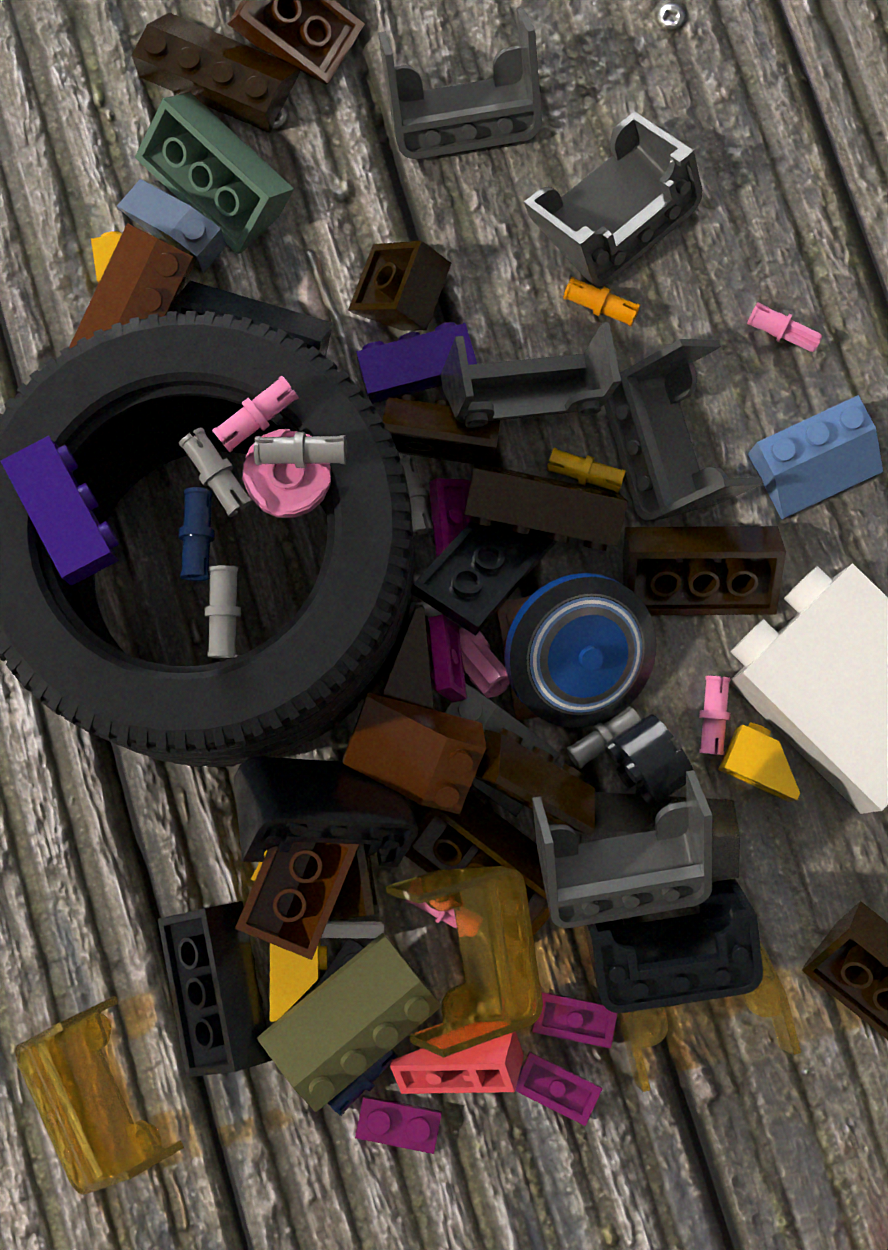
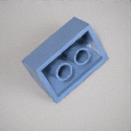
(818, 457)

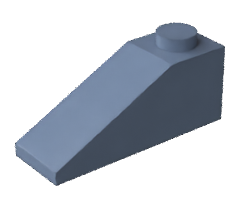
(174, 223)

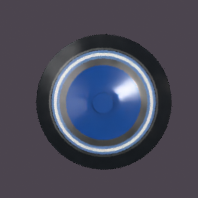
(580, 650)

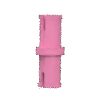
(255, 413)
(714, 715)

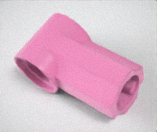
(482, 665)

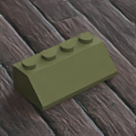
(349, 1022)

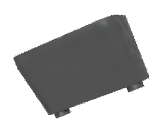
(623, 203)

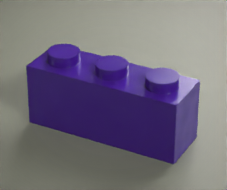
(410, 363)
(61, 509)

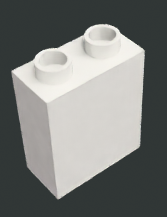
(827, 681)

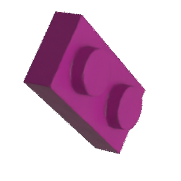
(447, 508)
(447, 658)
(575, 1020)
(557, 1088)
(398, 1124)

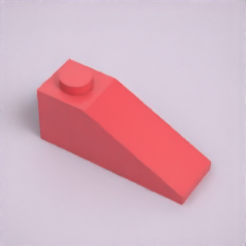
(479, 1069)

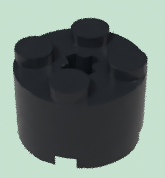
(649, 760)

